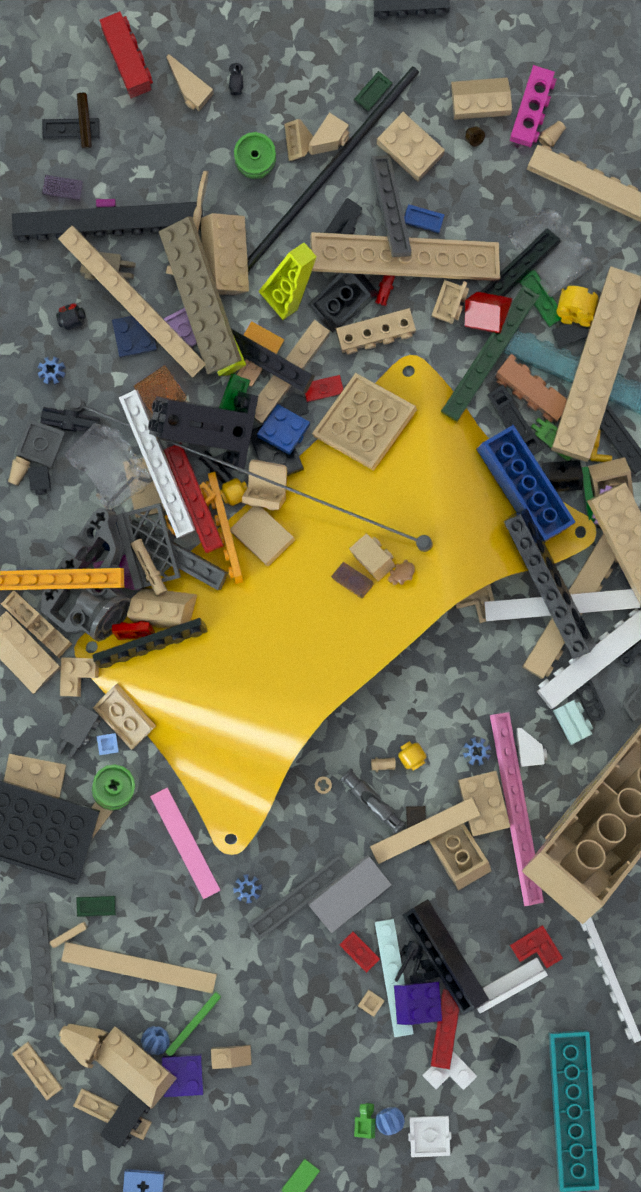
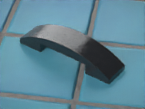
(511, 416)

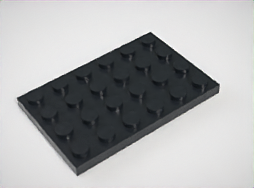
(44, 832)

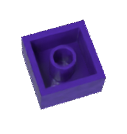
(417, 1003)
(189, 1074)

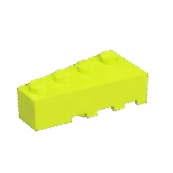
(288, 281)

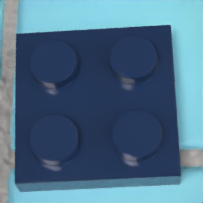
(132, 337)

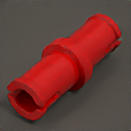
(385, 288)

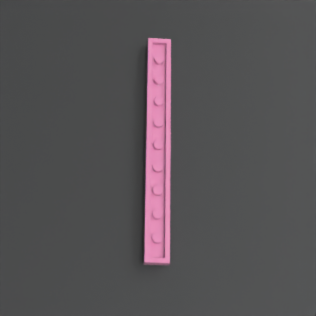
(515, 804)

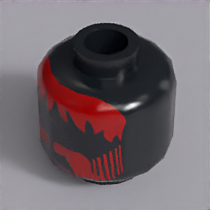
(70, 316)

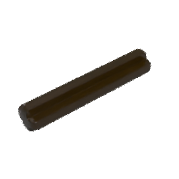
(84, 122)

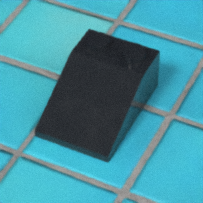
(343, 299)

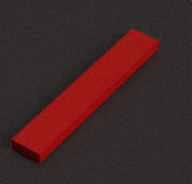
(193, 498)

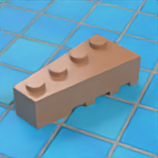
(531, 389)

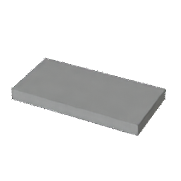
(349, 894)

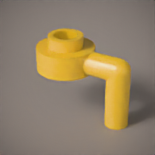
(599, 457)

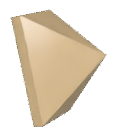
(297, 139)

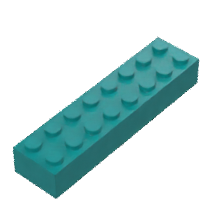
(573, 1111)

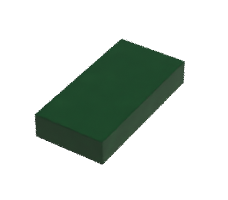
(373, 91)
(96, 906)

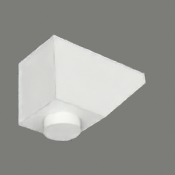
(529, 749)

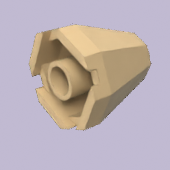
(83, 1042)

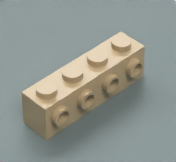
(376, 330)

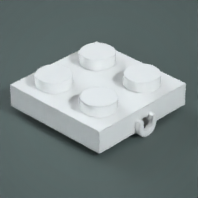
(429, 1136)

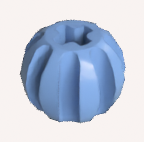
(51, 364)
(482, 752)
(240, 889)
(155, 1040)
(390, 1121)

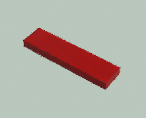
(445, 1032)

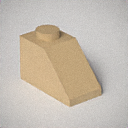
(231, 1056)

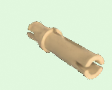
(146, 562)

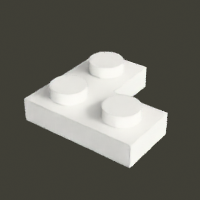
(458, 1072)

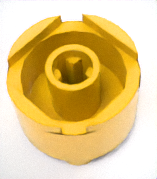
(577, 305)

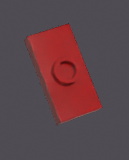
(324, 388)

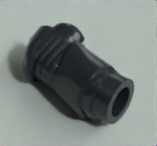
(236, 79)

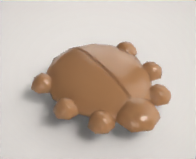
(402, 573)

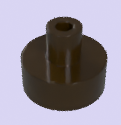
(475, 136)

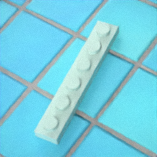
(391, 965)

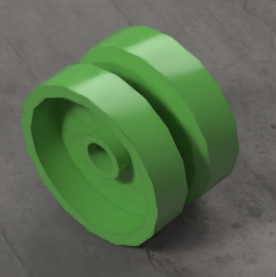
(257, 166)
(113, 776)

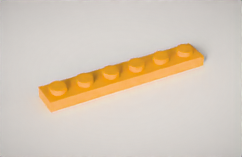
(221, 520)

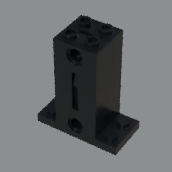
(207, 425)

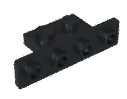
(345, 218)

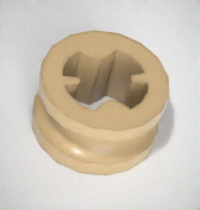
(328, 781)

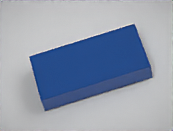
(423, 218)

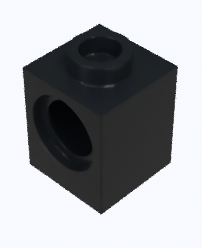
(39, 480)

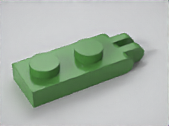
(546, 434)

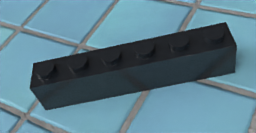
(445, 957)

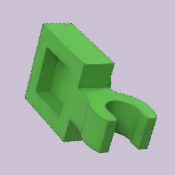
(364, 1123)

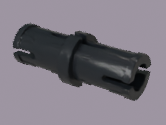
(221, 473)

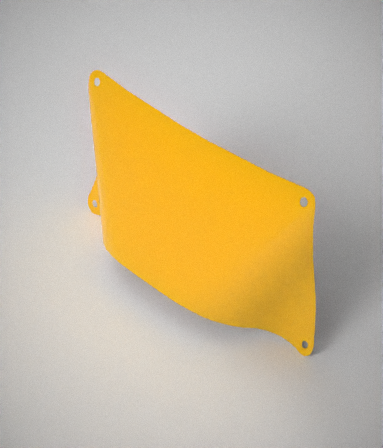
(295, 640)

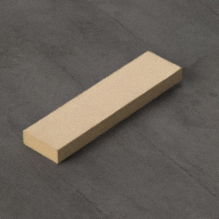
(104, 1110)

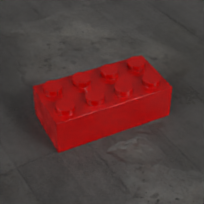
(125, 53)

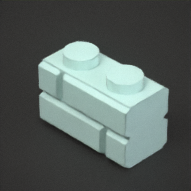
(573, 722)

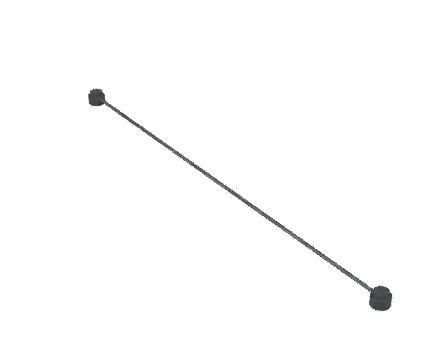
(423, 542)

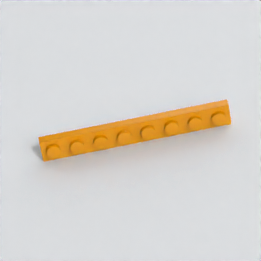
(62, 579)

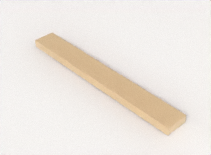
(139, 967)

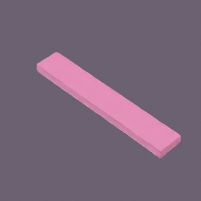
(185, 843)

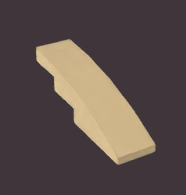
(36, 624)

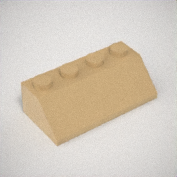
(24, 654)
(134, 1067)

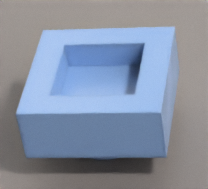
(107, 744)

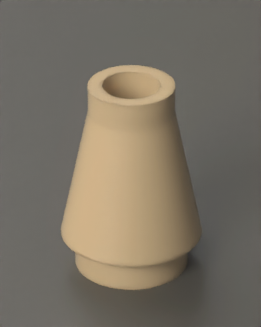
(551, 135)
(18, 470)

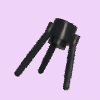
(411, 952)

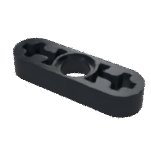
(595, 697)

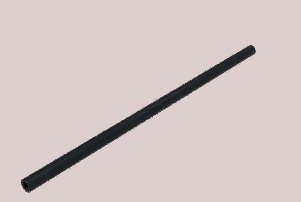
(331, 167)

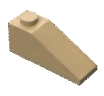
(192, 88)

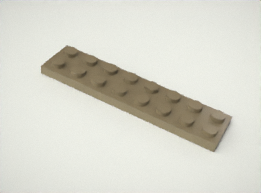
(200, 295)

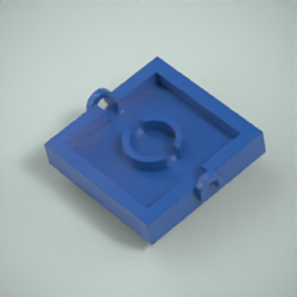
(283, 429)

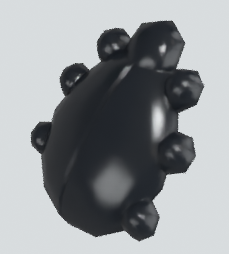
(296, 404)

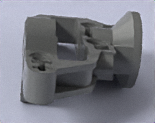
(98, 607)

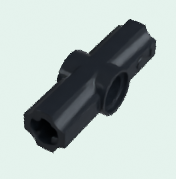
(67, 419)

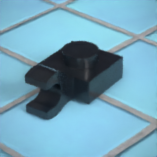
(503, 1052)

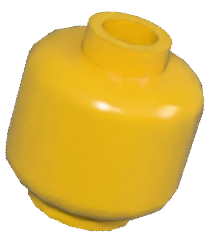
(233, 491)
(412, 755)

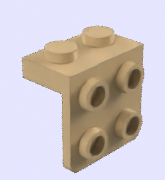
(448, 302)
(262, 492)

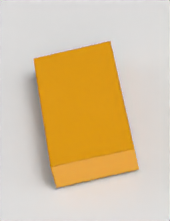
(264, 337)

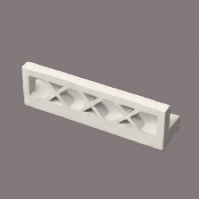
(512, 983)

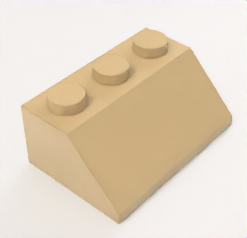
(481, 98)
(161, 610)

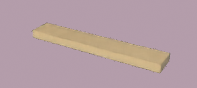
(425, 830)

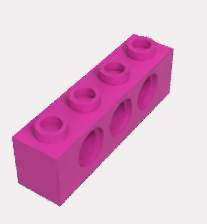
(538, 77)

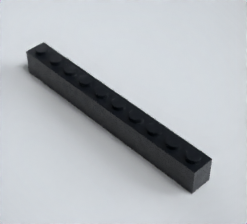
(100, 220)

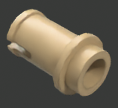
(383, 764)

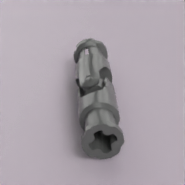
(380, 809)

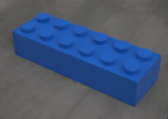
(525, 482)

